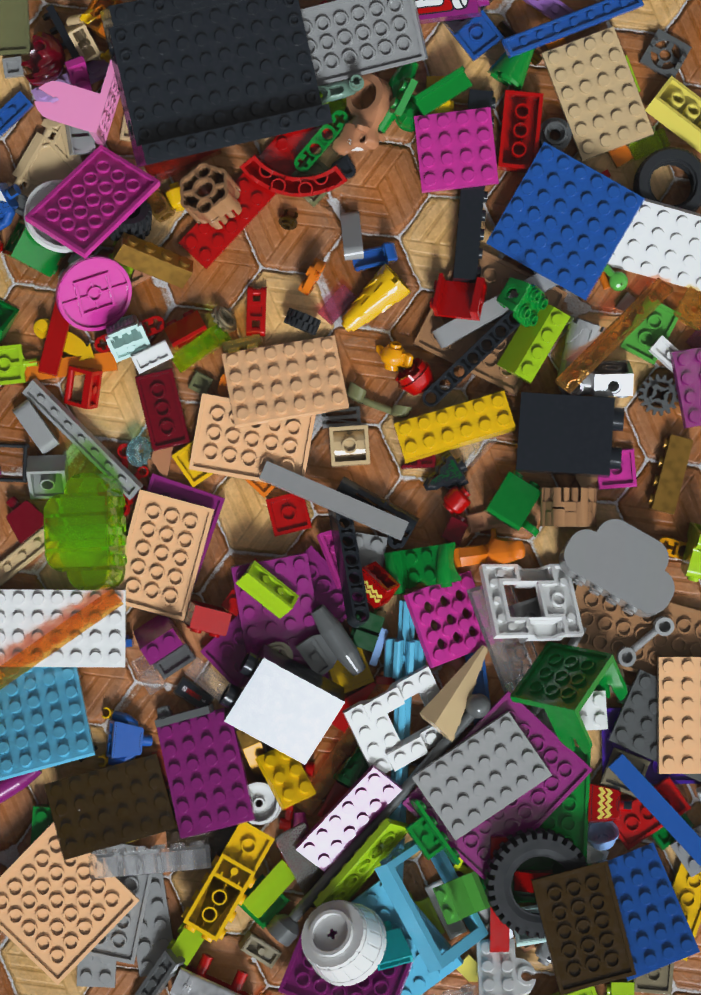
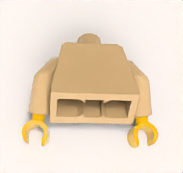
(82, 39)

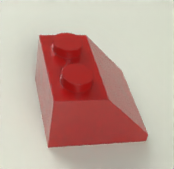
(186, 329)

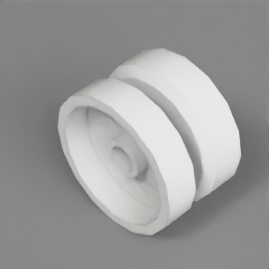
(270, 809)

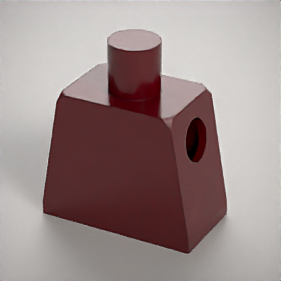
(24, 518)

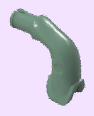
(341, 89)

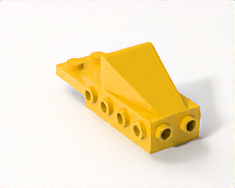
(227, 882)

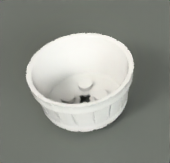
(356, 946)

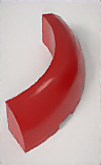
(292, 185)

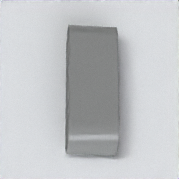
(351, 235)
(35, 426)

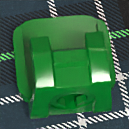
(526, 305)

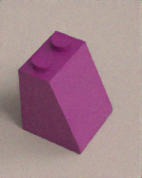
(158, 638)

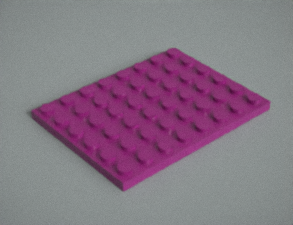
(531, 808)

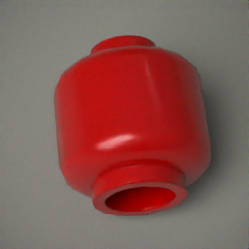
(456, 500)

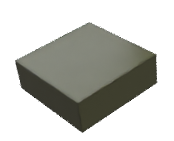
(200, 383)

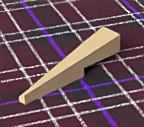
(448, 705)

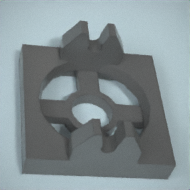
(663, 36)

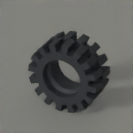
(302, 321)

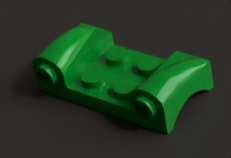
(423, 566)

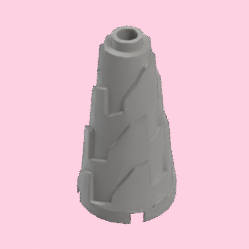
(577, 339)

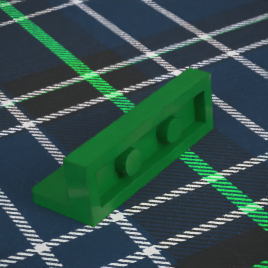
(442, 91)

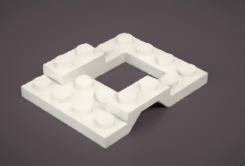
(555, 598)
(375, 730)

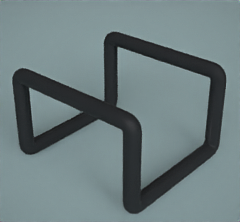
(24, 446)

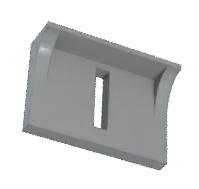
(79, 145)

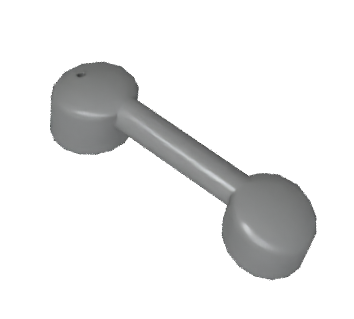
(627, 655)

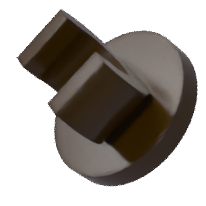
(288, 222)

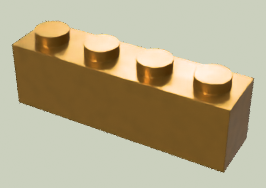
(153, 260)
(671, 474)

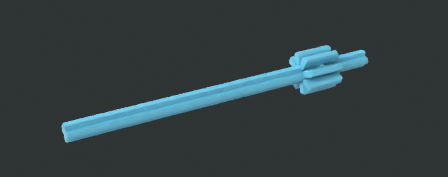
(401, 659)

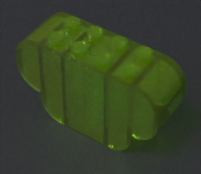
(87, 532)

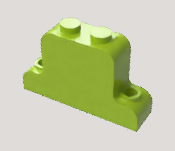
(692, 556)

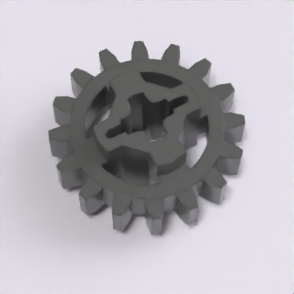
(662, 403)

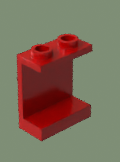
(458, 298)

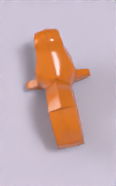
(493, 552)

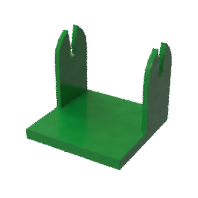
(563, 682)

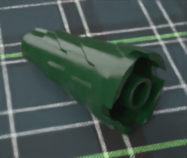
(351, 768)

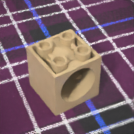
(349, 445)

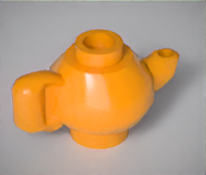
(394, 356)

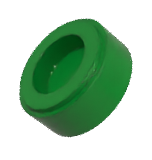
(530, 528)

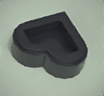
(346, 166)

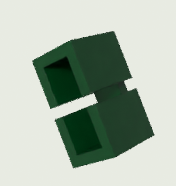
(367, 634)

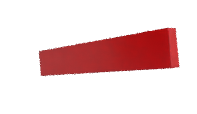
(497, 930)

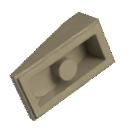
(259, 949)

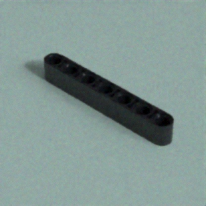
(465, 364)
(353, 570)

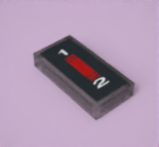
(193, 693)

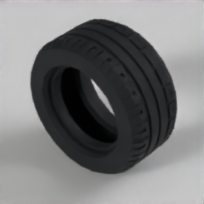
(675, 157)

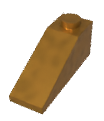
(252, 749)

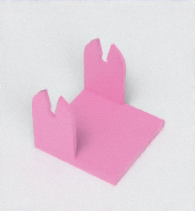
(83, 107)

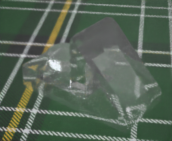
(148, 675)

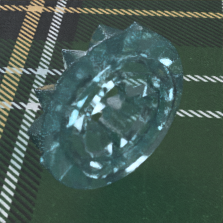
(136, 445)

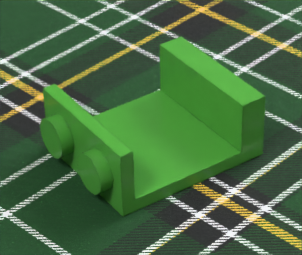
(461, 897)

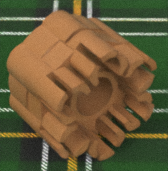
(209, 195)
(568, 507)

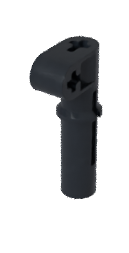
(351, 489)

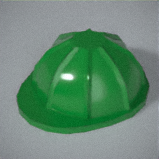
(406, 121)

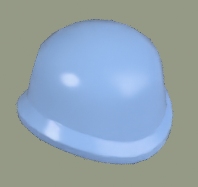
(602, 835)

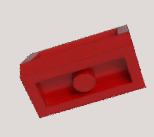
(90, 390)

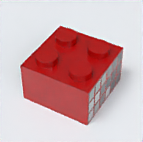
(207, 618)

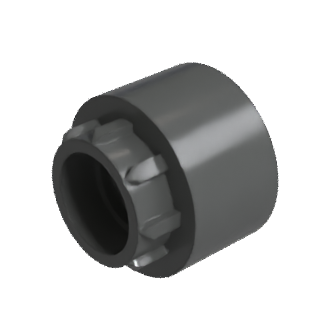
(561, 127)

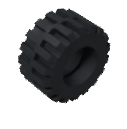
(136, 224)

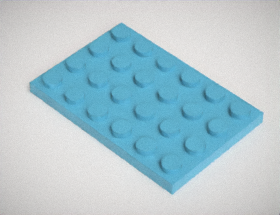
(419, 978)

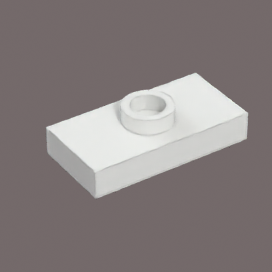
(152, 356)

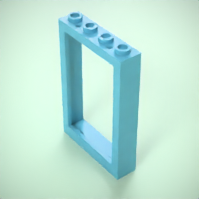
(412, 919)

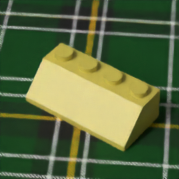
(678, 111)

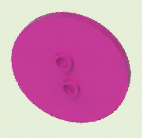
(93, 293)

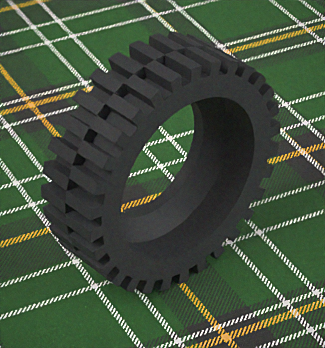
(509, 858)

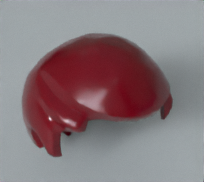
(45, 59)

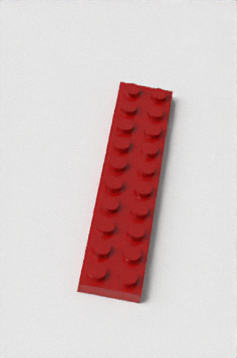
(208, 243)

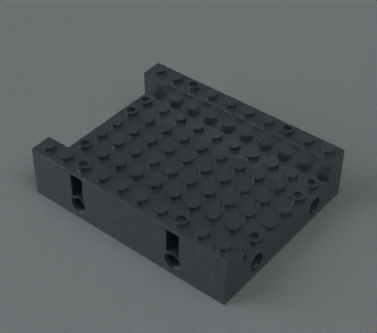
(211, 74)

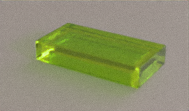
(649, 145)

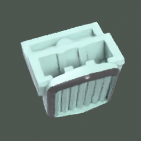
(126, 337)

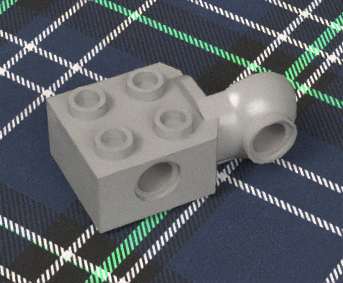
(607, 380)

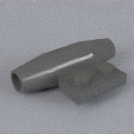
(330, 645)

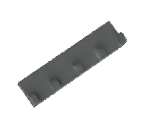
(161, 974)

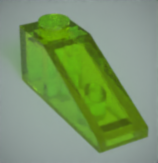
(200, 348)

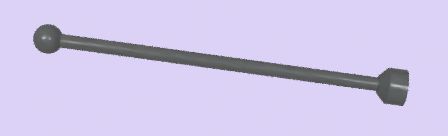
(285, 926)

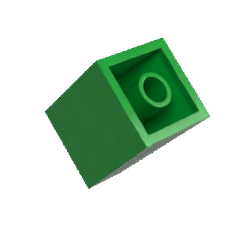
(30, 253)
(513, 500)

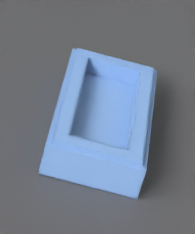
(378, 647)

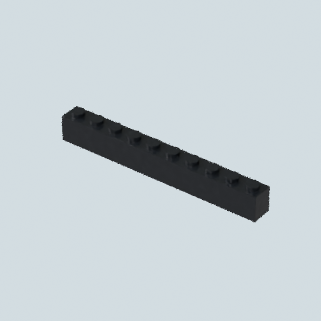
(471, 212)

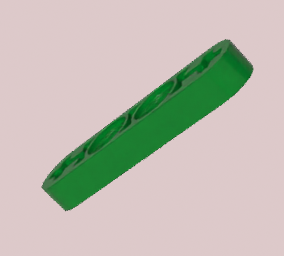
(323, 143)

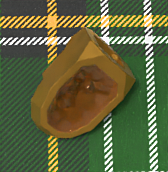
(160, 206)

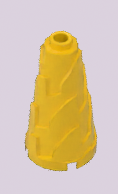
(376, 297)

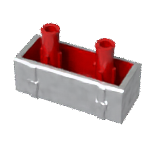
(197, 981)

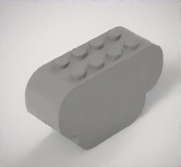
(620, 566)

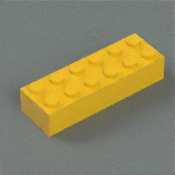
(454, 426)

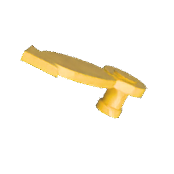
(73, 346)

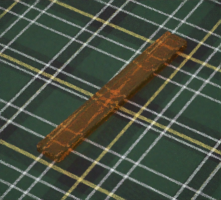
(614, 335)

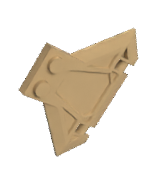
(45, 158)

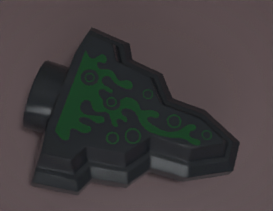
(447, 473)

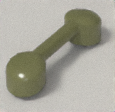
(358, 395)

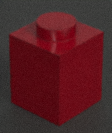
(455, 529)

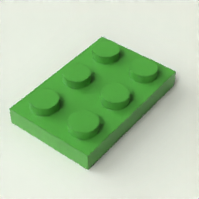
(658, 323)

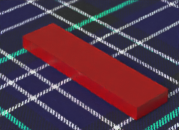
(54, 344)

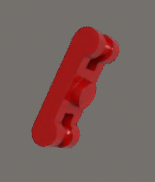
(256, 311)

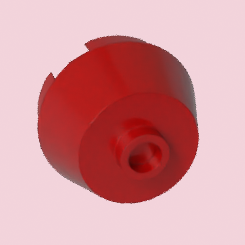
(416, 378)

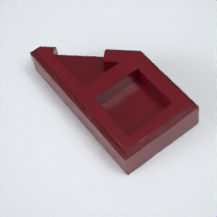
(428, 462)

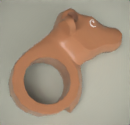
(362, 131)

